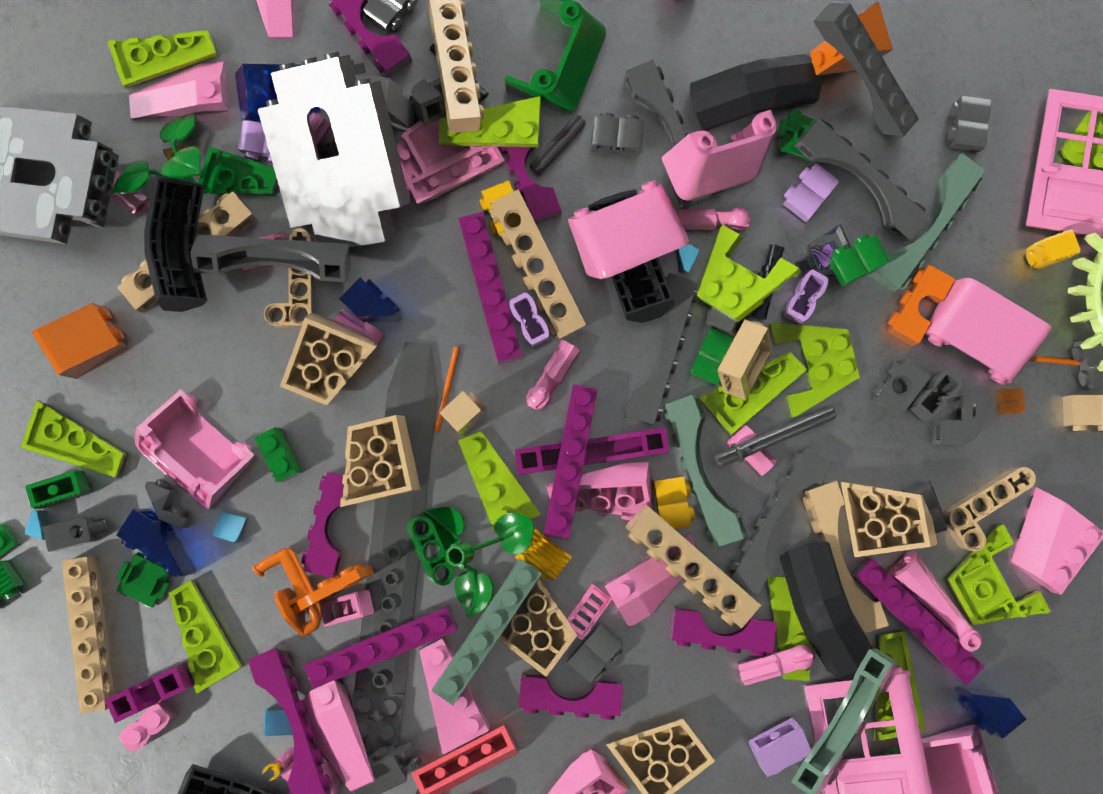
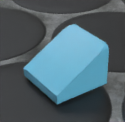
(686, 258)
(36, 521)
(230, 527)
(276, 722)

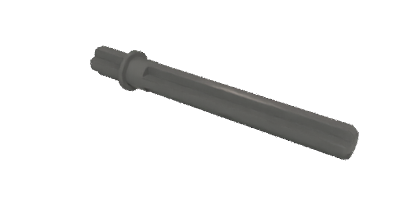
(740, 451)

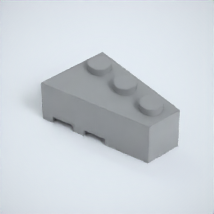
(400, 108)

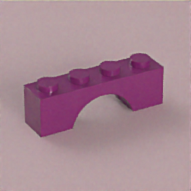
(387, 51)
(539, 199)
(322, 555)
(756, 635)
(602, 699)

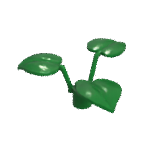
(183, 165)
(473, 589)

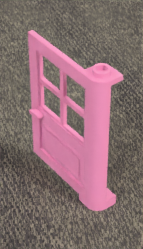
(1065, 194)
(877, 774)

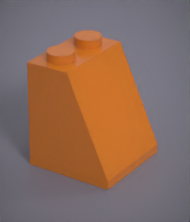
(828, 60)
(80, 340)

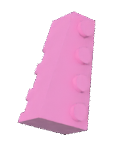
(455, 722)

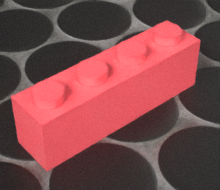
(466, 762)

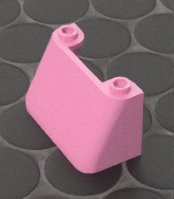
(702, 168)
(627, 232)
(987, 328)
(191, 449)
(959, 762)

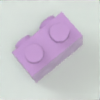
(780, 747)

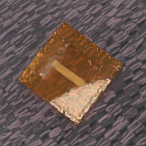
(1010, 401)

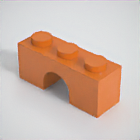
(907, 322)

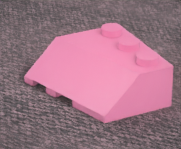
(1054, 542)

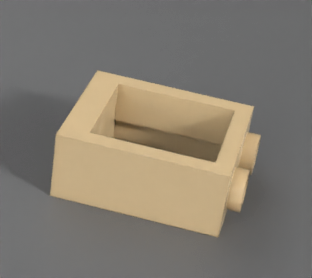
(745, 359)

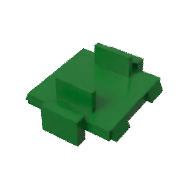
(791, 130)
(143, 580)

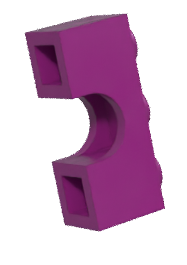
(149, 692)

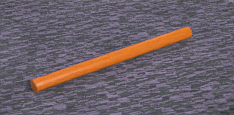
(1069, 361)
(447, 388)

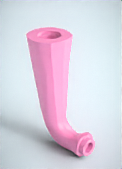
(920, 583)

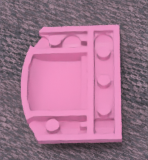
(437, 168)

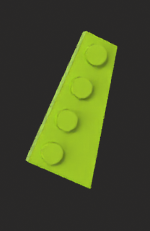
(153, 57)
(503, 126)
(772, 381)
(67, 441)
(494, 481)
(788, 628)
(204, 641)
(896, 647)

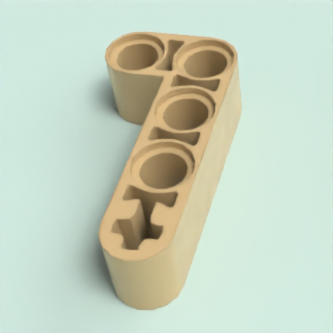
(295, 303)
(990, 503)

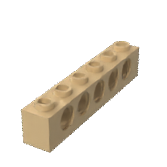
(451, 44)
(239, 219)
(572, 318)
(742, 604)
(88, 633)

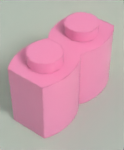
(147, 727)

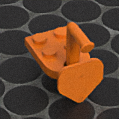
(293, 606)

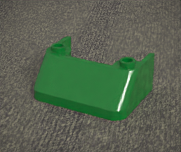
(565, 88)

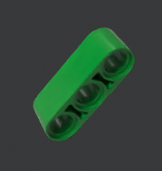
(439, 558)

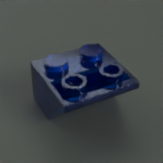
(367, 304)
(991, 710)

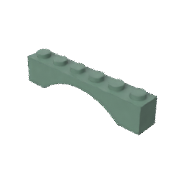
(955, 184)
(723, 520)
(486, 632)
(829, 750)

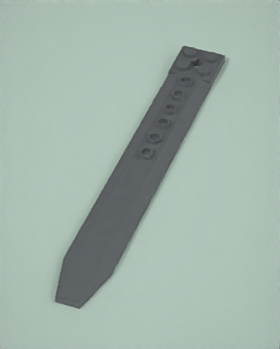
(391, 552)

